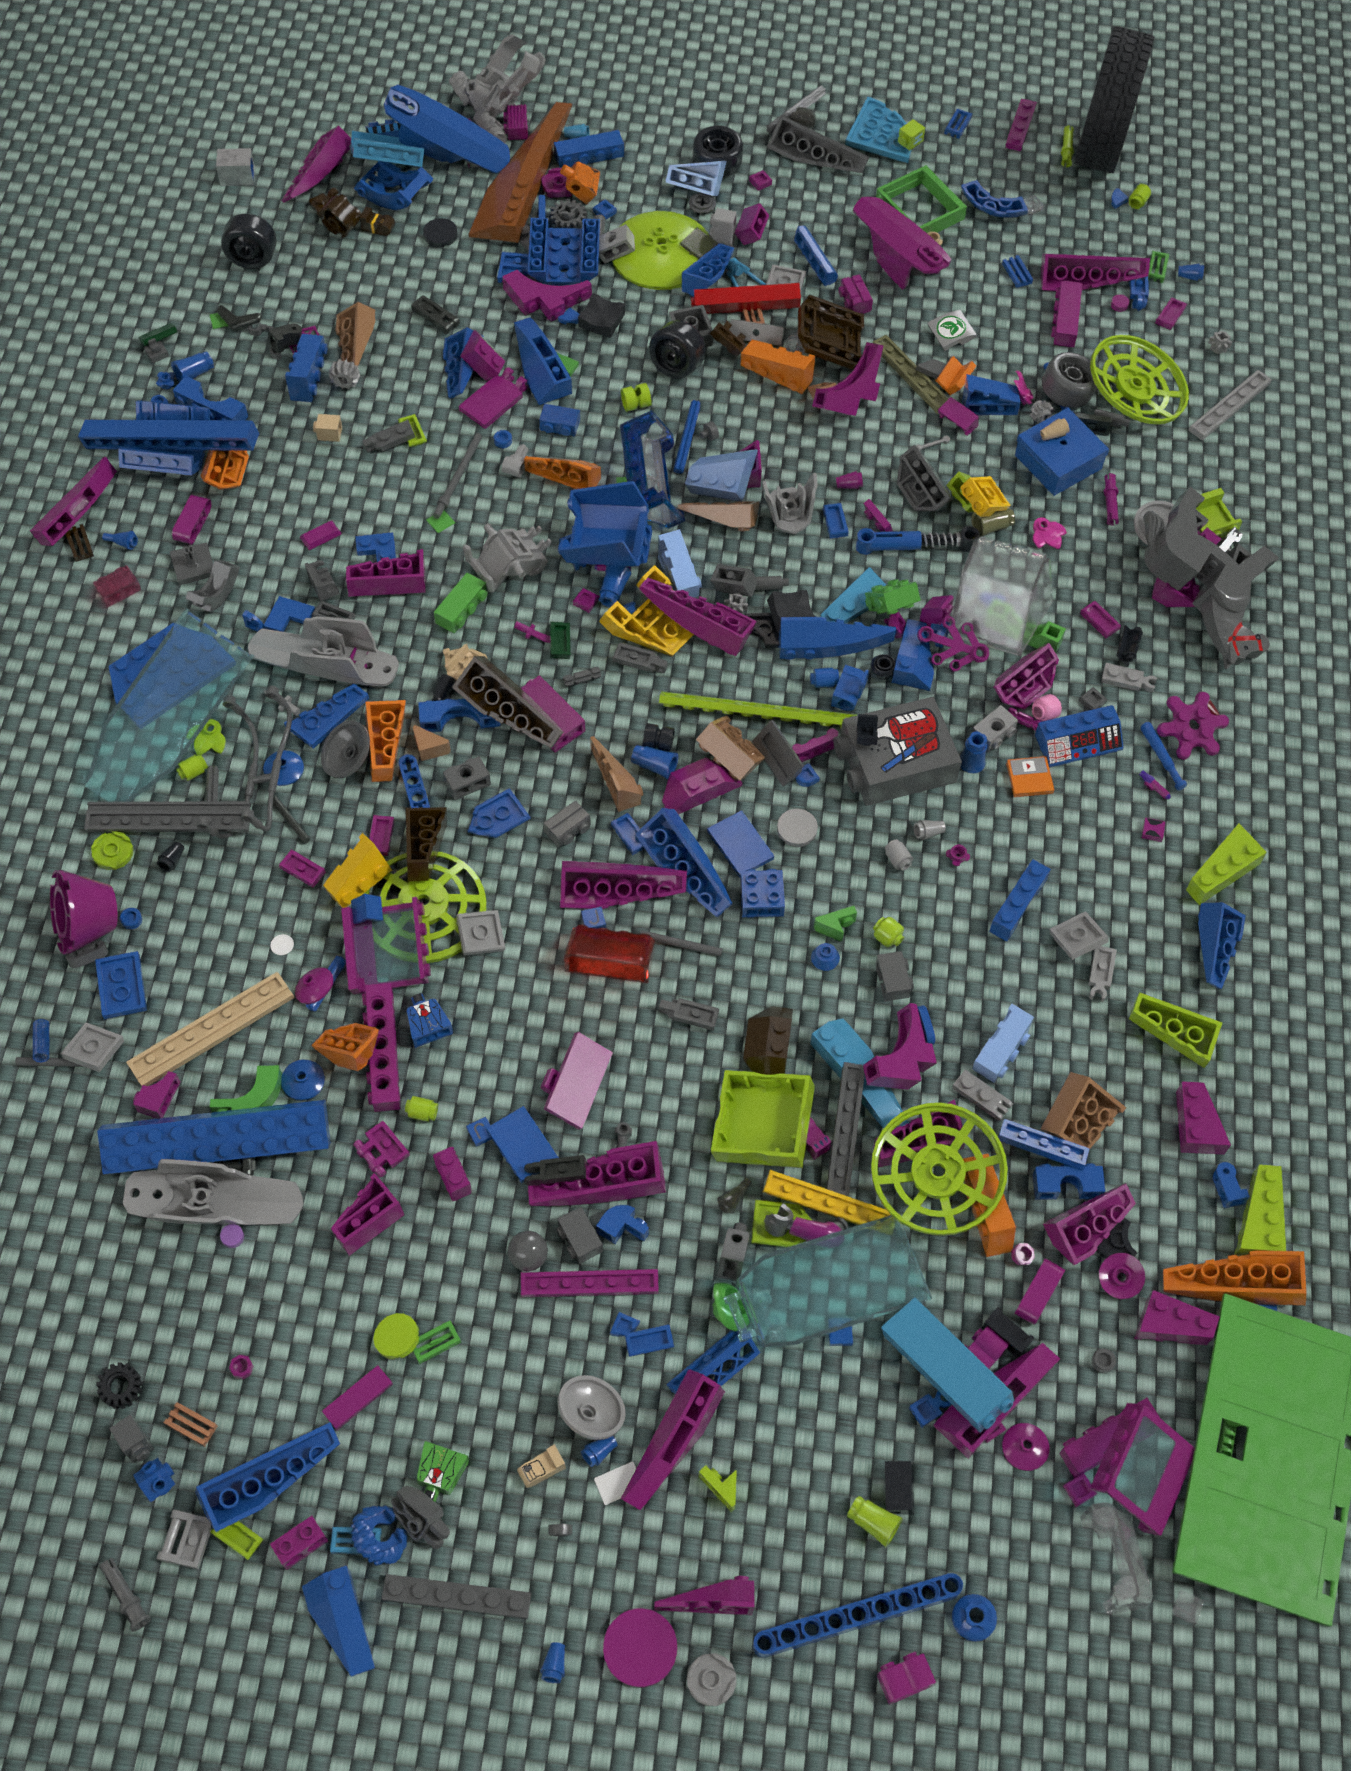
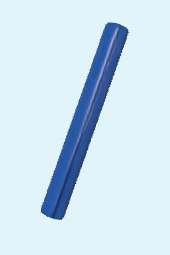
(687, 437)

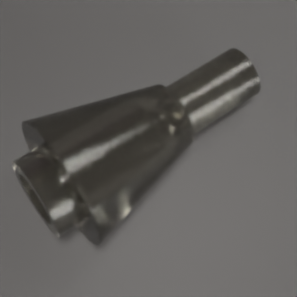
(730, 1200)

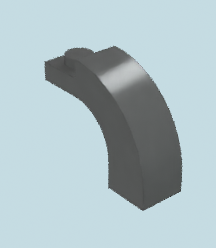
(216, 588)

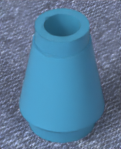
(576, 131)

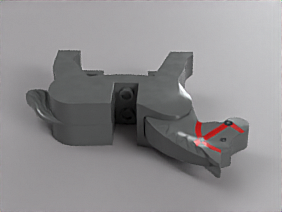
(1226, 577)

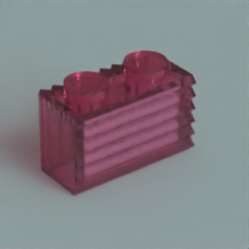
(116, 586)

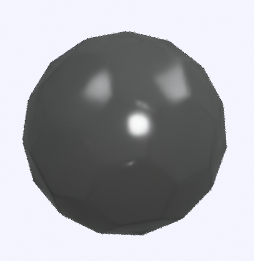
(527, 1251)

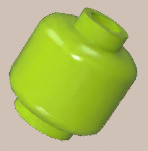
(888, 932)

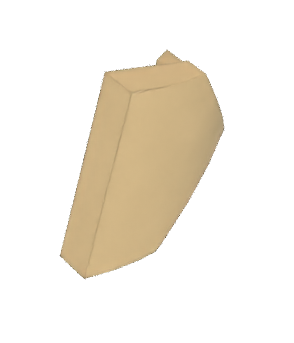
(458, 660)

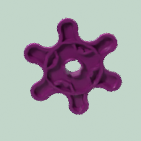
(1186, 736)

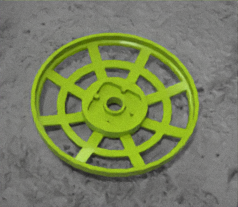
(1144, 386)
(438, 899)
(939, 1155)

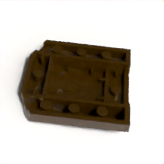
(830, 331)

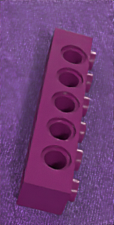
(387, 1098)

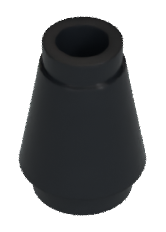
(443, 687)
(170, 857)

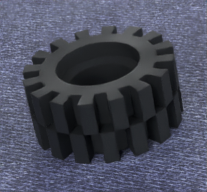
(107, 1379)

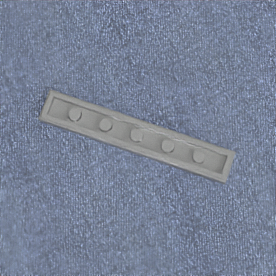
(1230, 405)

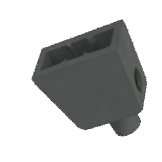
(734, 1252)

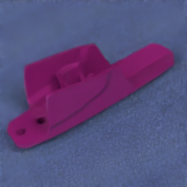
(899, 241)

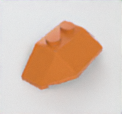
(224, 468)
(348, 1045)

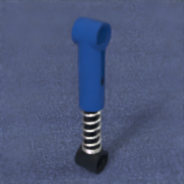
(872, 541)

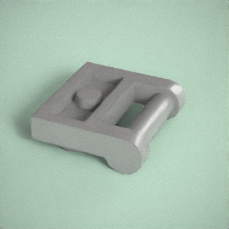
(192, 1542)

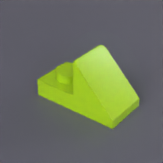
(724, 1491)

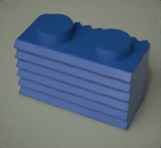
(559, 420)

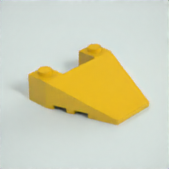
(648, 624)

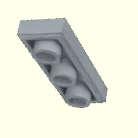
(768, 333)

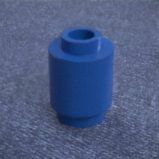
(824, 677)

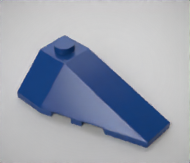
(914, 659)
(1219, 931)
(336, 1611)

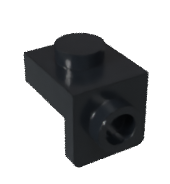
(867, 729)

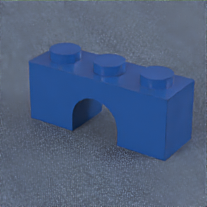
(1048, 1180)

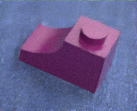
(156, 1098)

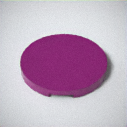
(640, 1648)

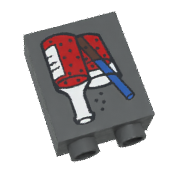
(910, 753)

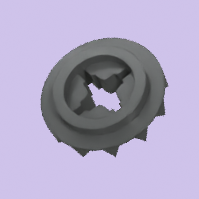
(696, 200)

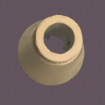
(1055, 429)

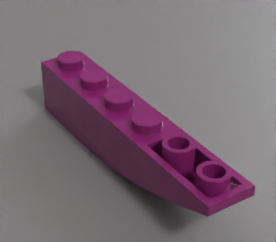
(74, 504)

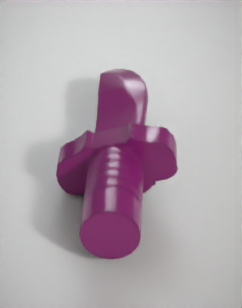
(530, 631)

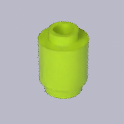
(1139, 196)
(191, 767)
(421, 1108)

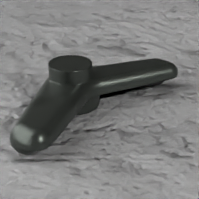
(238, 322)

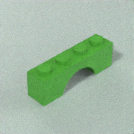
(1047, 633)

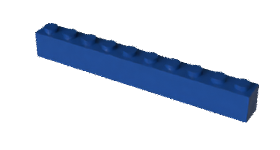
(169, 434)

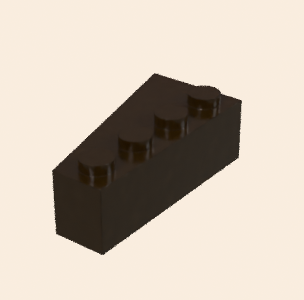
(423, 839)

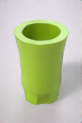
(874, 1520)

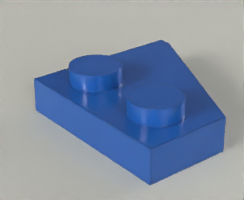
(511, 262)

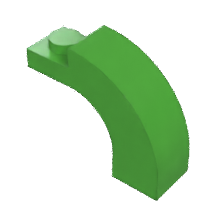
(262, 1094)

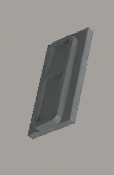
(778, 753)

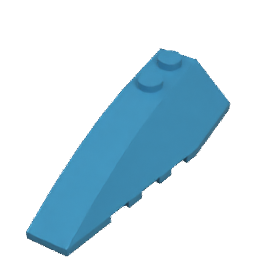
(839, 1044)

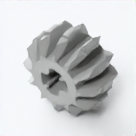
(344, 374)

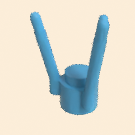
(736, 268)

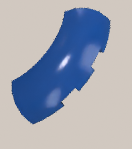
(996, 207)

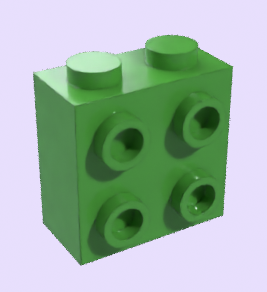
(892, 596)

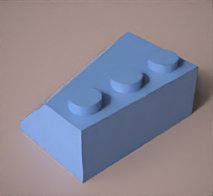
(722, 475)

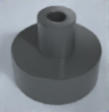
(710, 431)

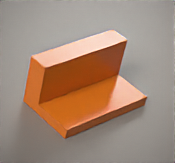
(954, 375)

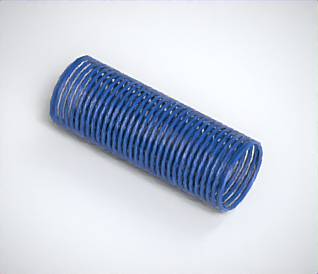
(43, 1039)

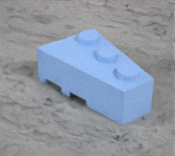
(677, 563)
(1004, 1044)

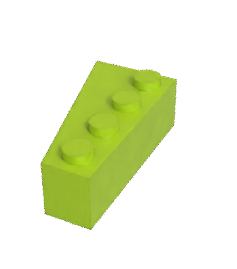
(1228, 863)
(1177, 1027)

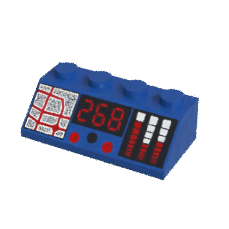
(1080, 736)

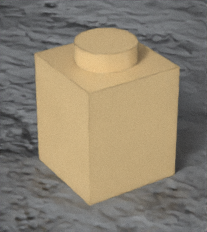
(328, 427)

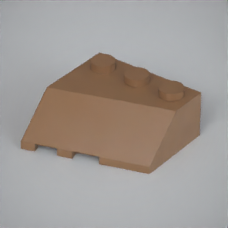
(730, 748)
(1081, 1111)

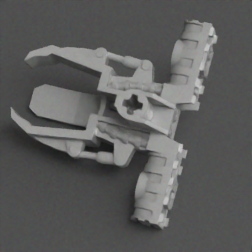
(496, 90)

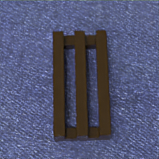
(75, 531)

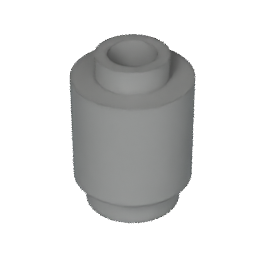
(898, 855)

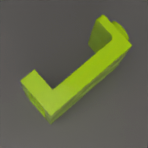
(1217, 513)

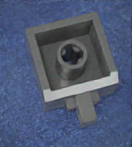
(696, 317)

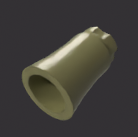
(997, 521)

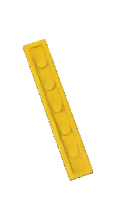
(821, 1199)

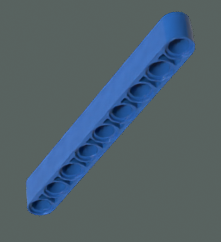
(867, 1606)

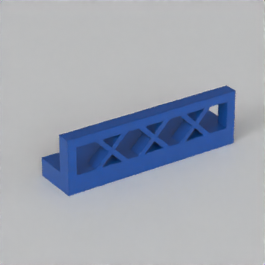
(1043, 1144)
(713, 1359)

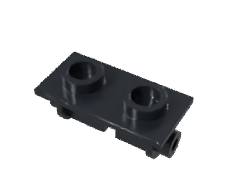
(1128, 644)

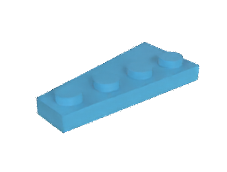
(852, 600)

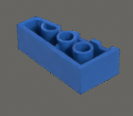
(306, 368)

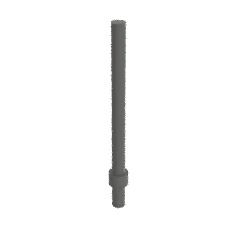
(444, 501)

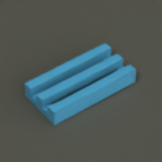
(347, 1530)

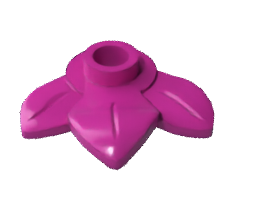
(1025, 394)
(1050, 534)

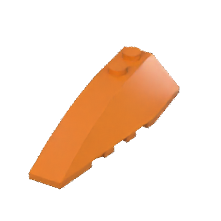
(1254, 1277)

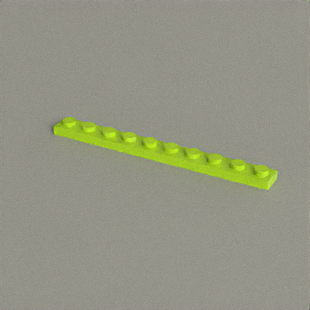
(747, 709)

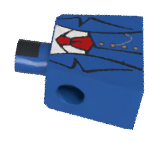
(427, 1021)

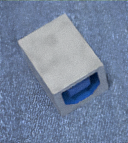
(235, 167)

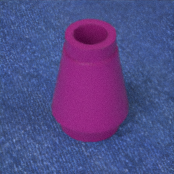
(850, 481)

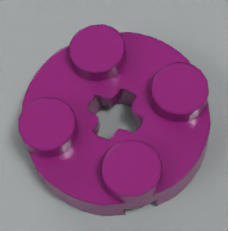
(550, 185)

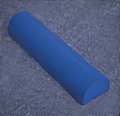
(815, 256)

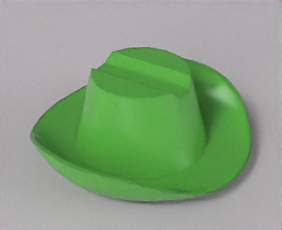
(721, 1310)

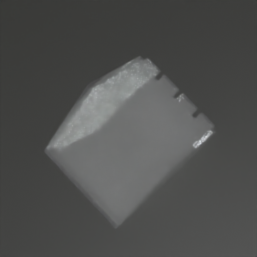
(1003, 594)

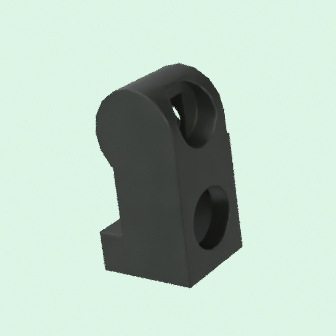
(284, 336)

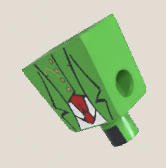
(440, 1469)

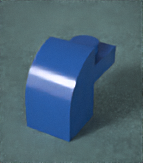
(618, 1220)

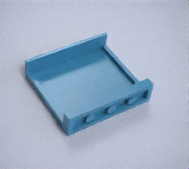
(384, 149)

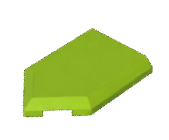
(759, 1233)

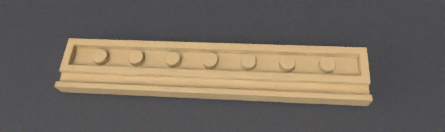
(210, 1029)

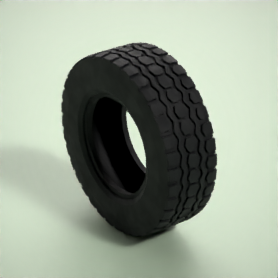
(1114, 99)

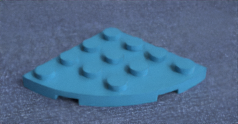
(878, 131)

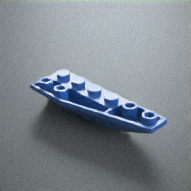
(541, 363)

